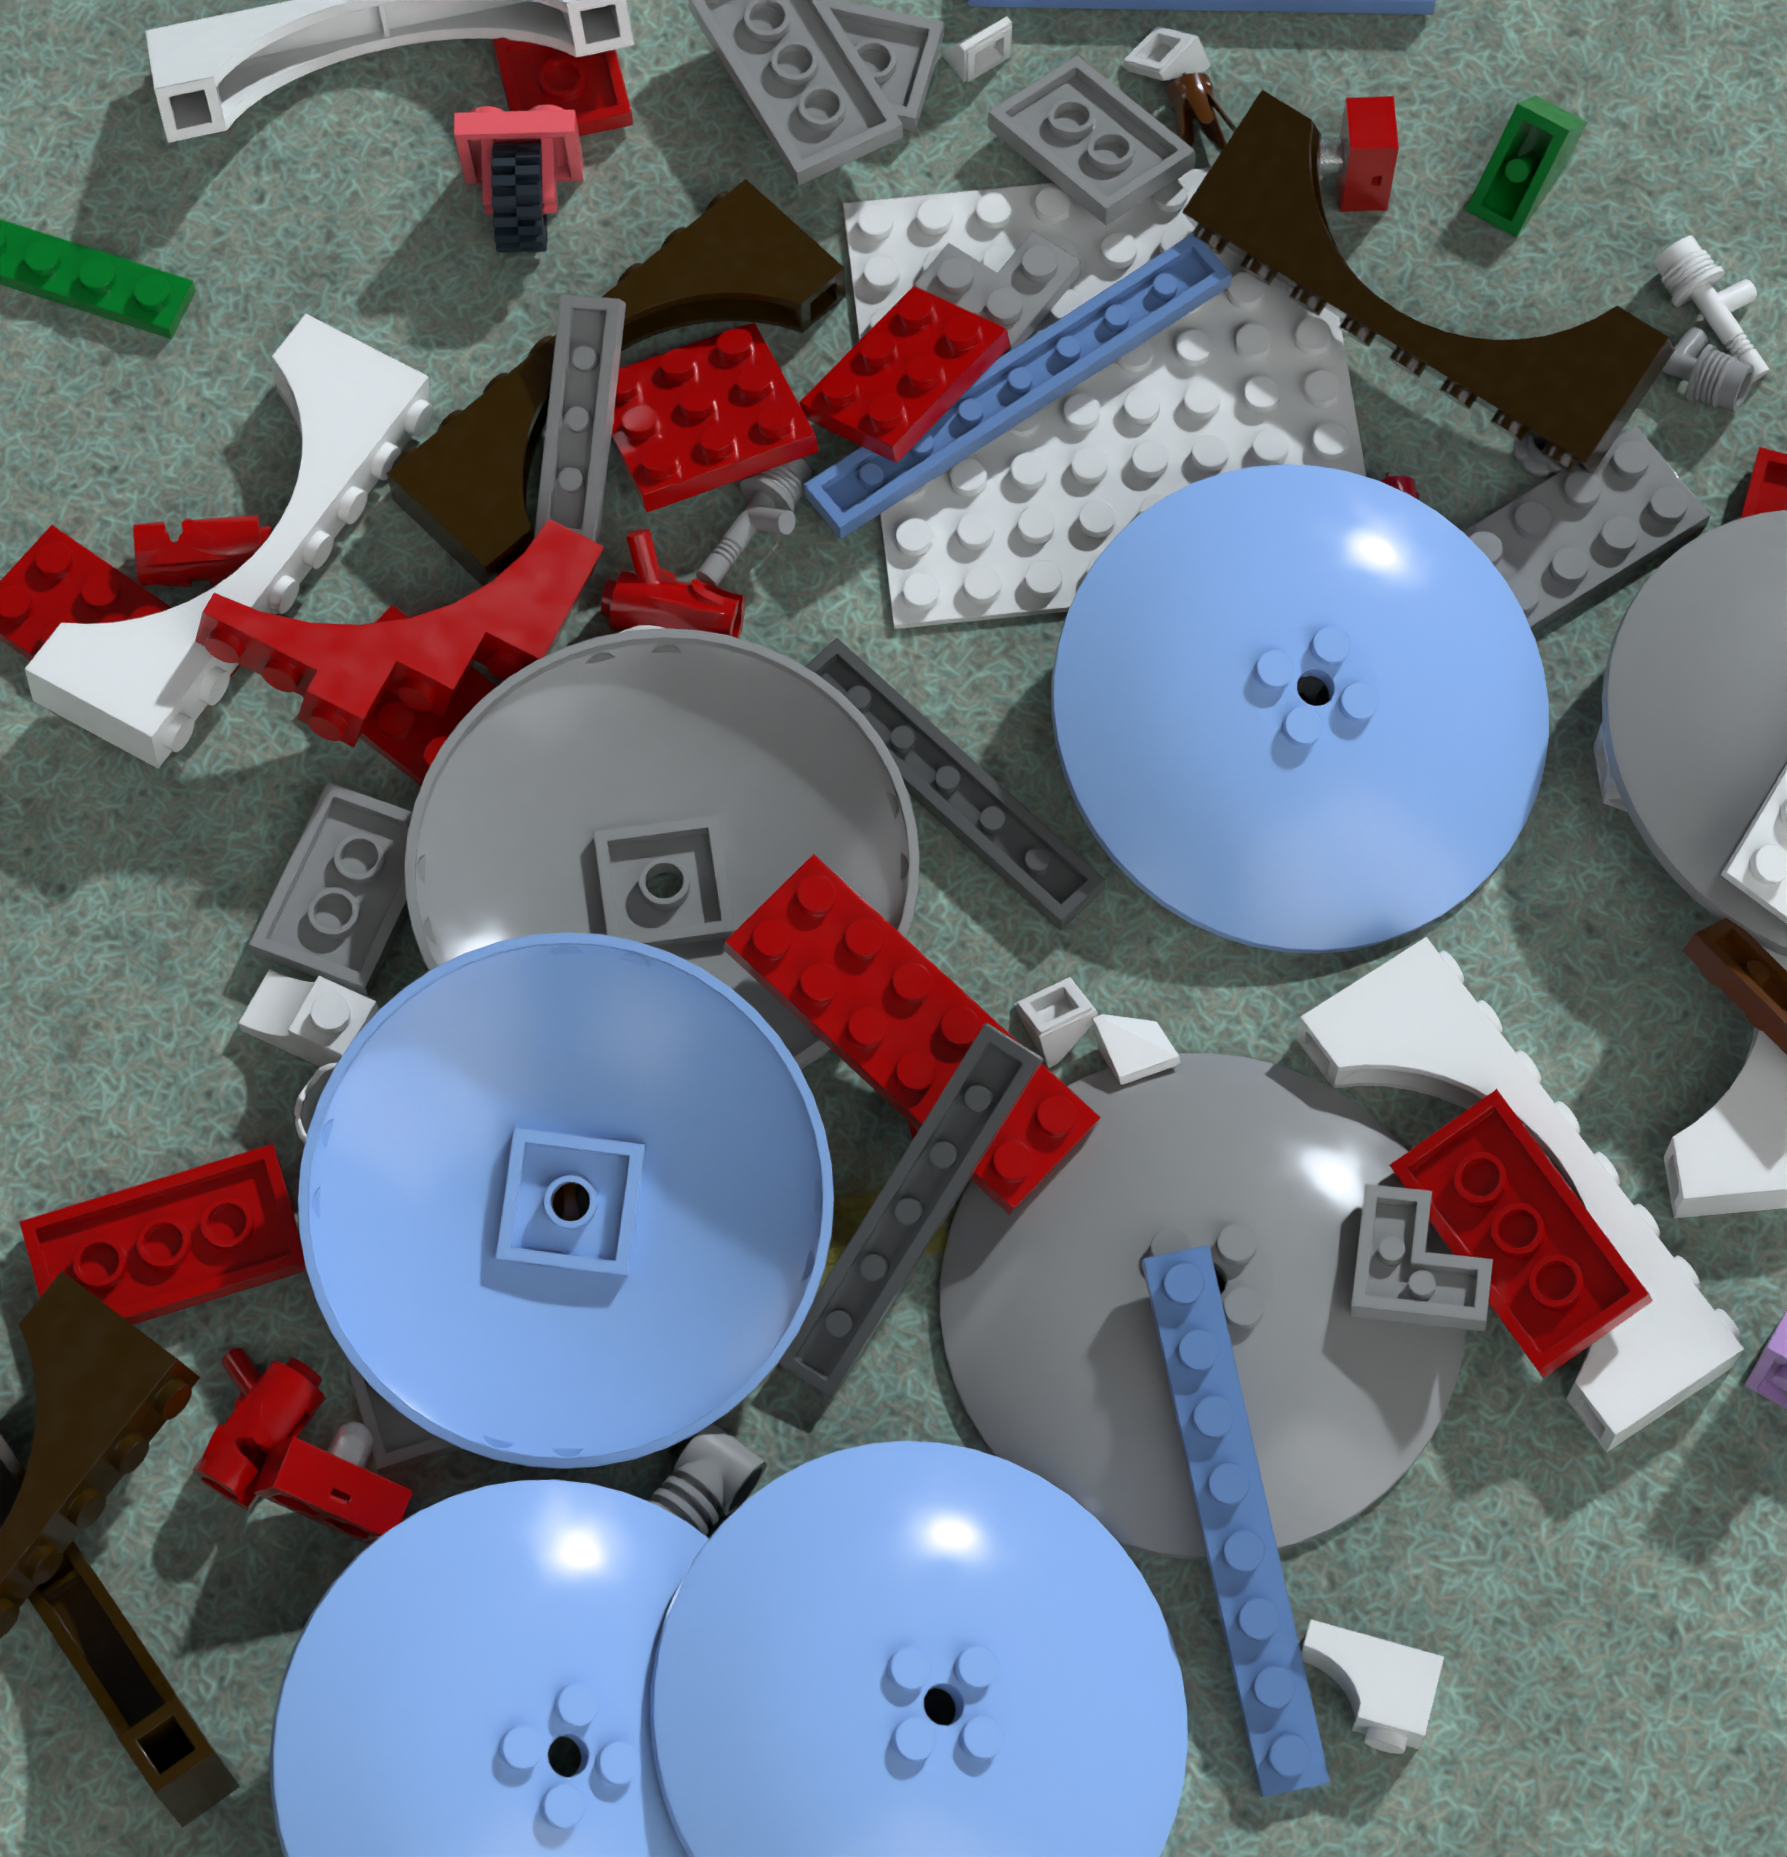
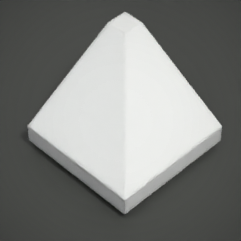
(981, 50)
(1167, 55)
(1056, 1019)
(1133, 1047)

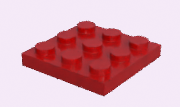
(706, 417)

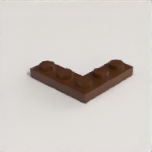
(1745, 974)

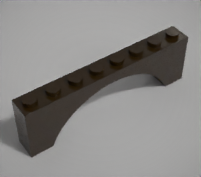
(728, 265)
(1559, 388)
(97, 1408)
(124, 1677)

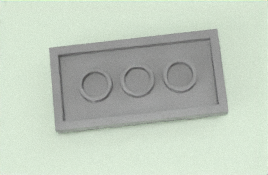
(800, 81)
(1588, 528)

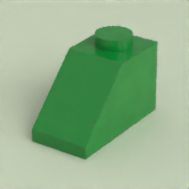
(1525, 164)

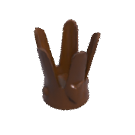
(1193, 98)

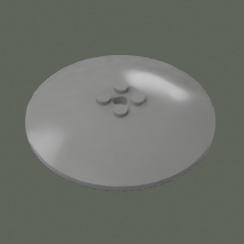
(1703, 708)
(647, 764)
(1060, 1335)

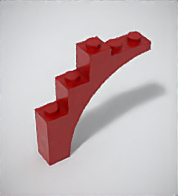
(419, 658)

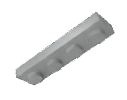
(580, 414)

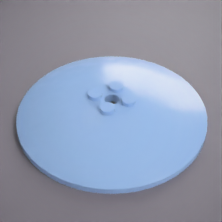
(1236, 792)
(441, 1177)
(856, 1588)
(456, 1662)

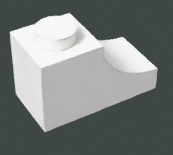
(307, 1017)
(1384, 1681)

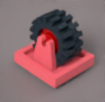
(519, 166)

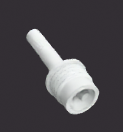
(1691, 275)

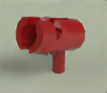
(204, 551)
(659, 600)
(267, 1411)

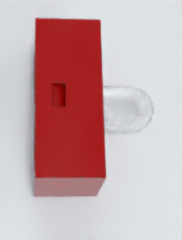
(1363, 154)
(334, 1484)

